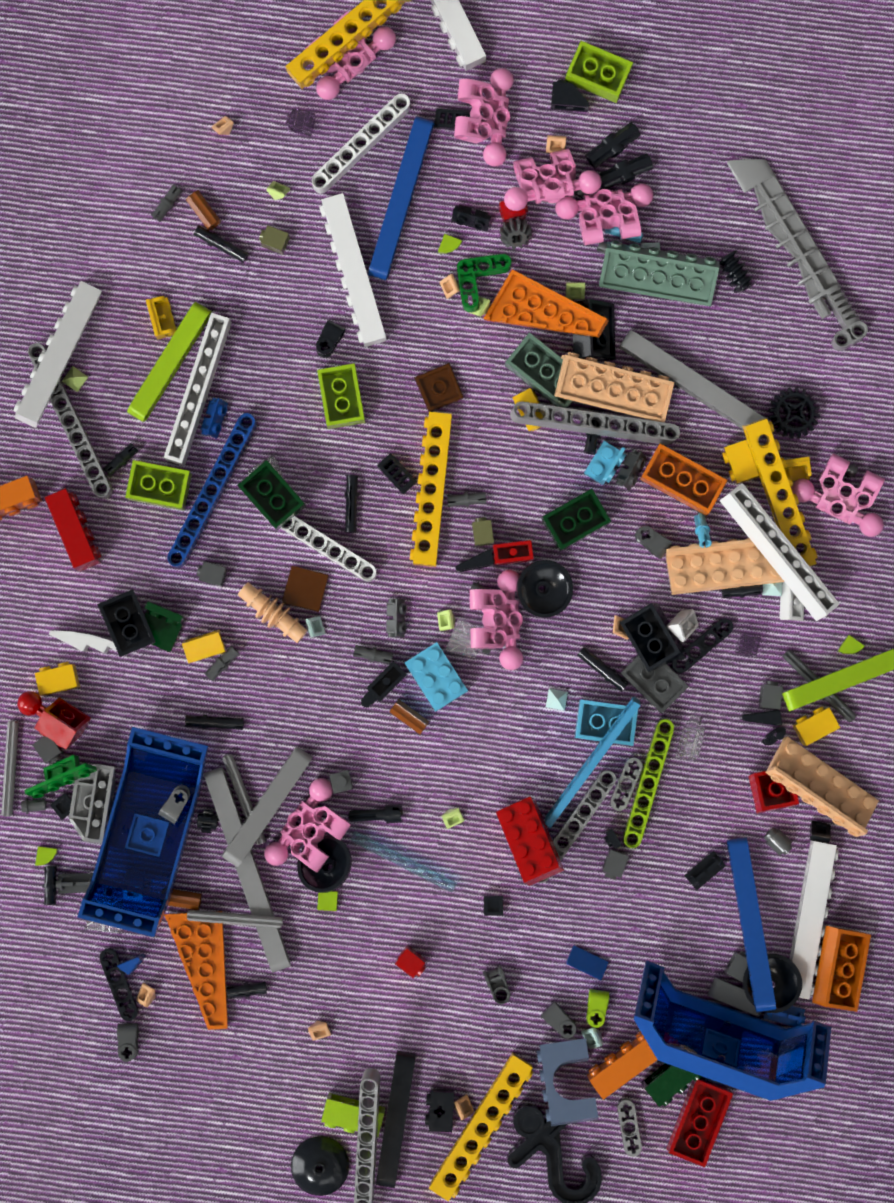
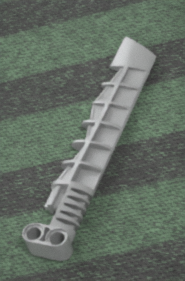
(788, 228)

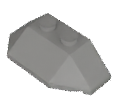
(93, 803)

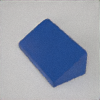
(587, 962)
(131, 965)

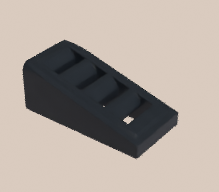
(454, 113)
(387, 460)
(479, 561)
(768, 717)

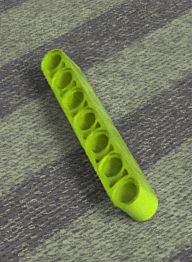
(169, 362)
(839, 680)
(655, 775)

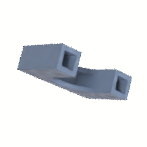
(562, 1110)

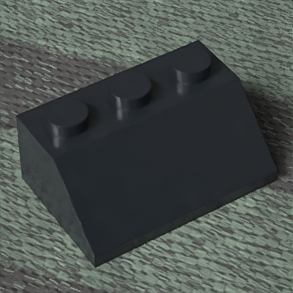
(597, 347)
(652, 638)

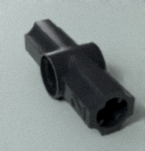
(612, 145)
(625, 171)

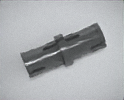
(166, 203)
(466, 499)
(373, 654)
(222, 663)

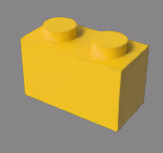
(740, 462)
(57, 679)
(815, 726)

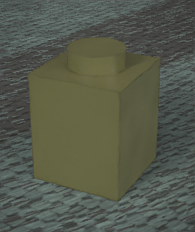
(274, 239)
(482, 532)

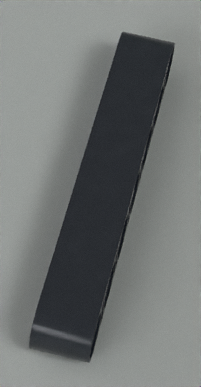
(395, 1119)

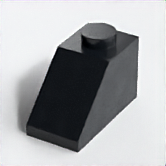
(567, 97)

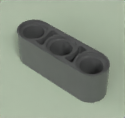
(731, 995)

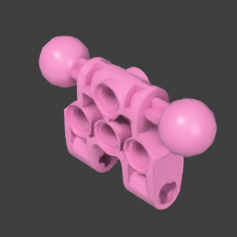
(329, 86)
(491, 105)
(549, 181)
(617, 211)
(870, 485)
(501, 630)
(311, 817)

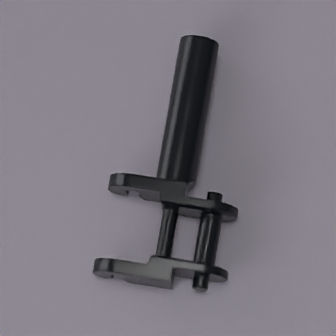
(775, 735)

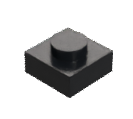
(62, 806)
(820, 832)
(611, 839)
(493, 905)

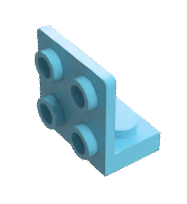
(603, 463)

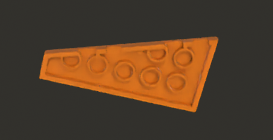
(536, 306)
(203, 959)

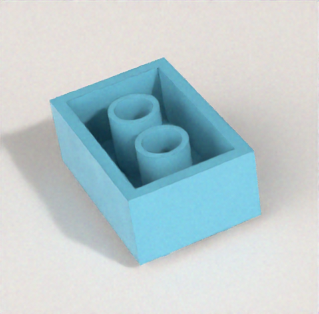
(436, 677)
(596, 719)

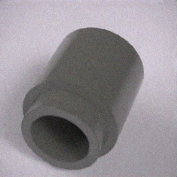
(778, 841)

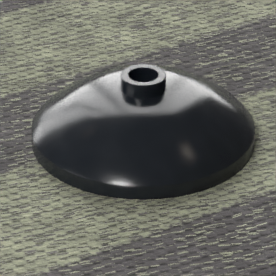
(556, 592)
(325, 879)
(786, 979)
(322, 1152)

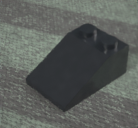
(126, 623)

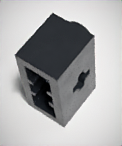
(441, 1122)

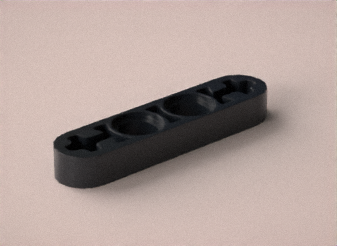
(704, 648)
(116, 985)

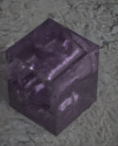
(301, 122)
(747, 644)

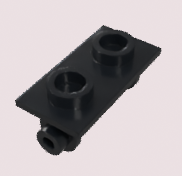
(463, 216)
(705, 870)

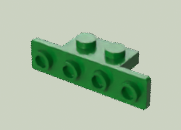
(60, 774)

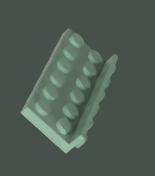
(659, 273)

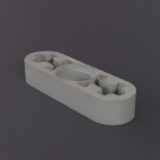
(615, 795)
(637, 1141)

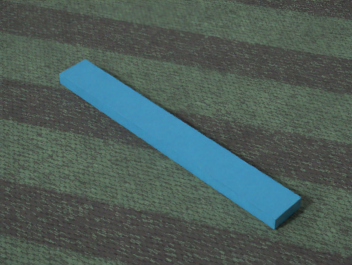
(592, 761)

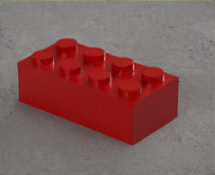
(73, 530)
(529, 841)
(699, 1121)

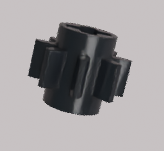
(207, 821)

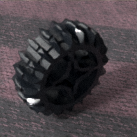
(805, 401)

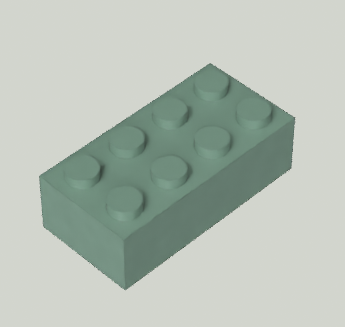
(538, 368)

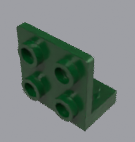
(164, 625)

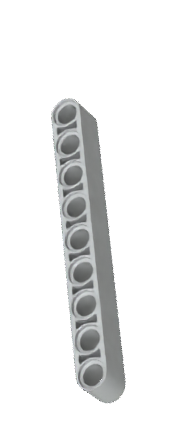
(689, 380)
(586, 425)
(74, 429)
(365, 1140)

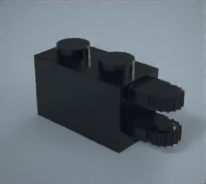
(383, 685)

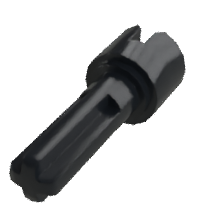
(390, 814)

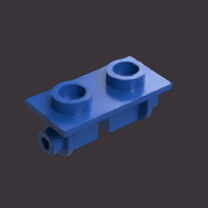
(212, 426)
(793, 1016)

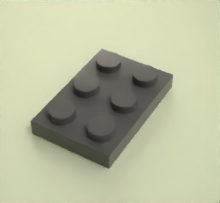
(658, 687)

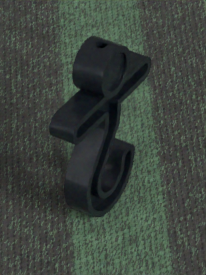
(543, 1137)

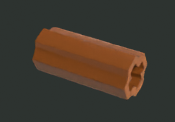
(203, 210)
(409, 716)
(185, 899)

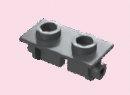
(635, 461)
(397, 626)
(73, 882)

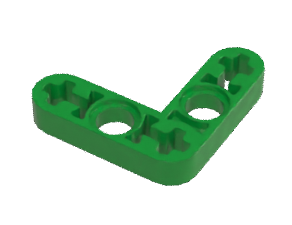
(470, 276)

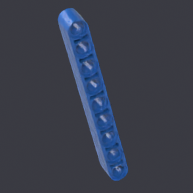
(401, 198)
(212, 500)
(751, 925)

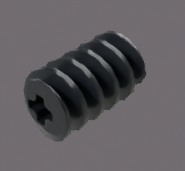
(735, 272)

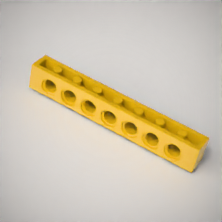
(339, 31)
(443, 422)
(752, 433)
(450, 1189)

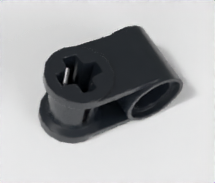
(330, 336)

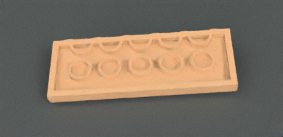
(614, 387)
(718, 567)
(822, 787)

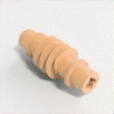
(272, 612)

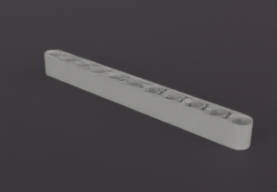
(247, 870)

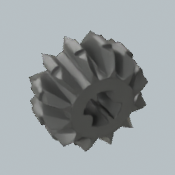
(515, 233)

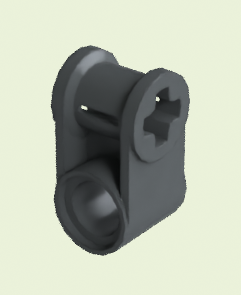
(655, 544)
(174, 806)
(497, 983)
(556, 1018)
(127, 1037)

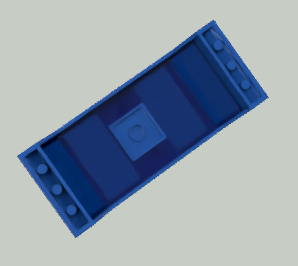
(139, 846)
(729, 1043)

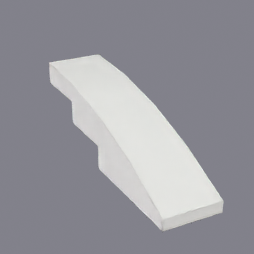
(83, 641)

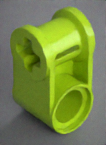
(598, 1004)

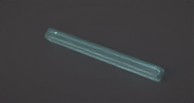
(403, 861)

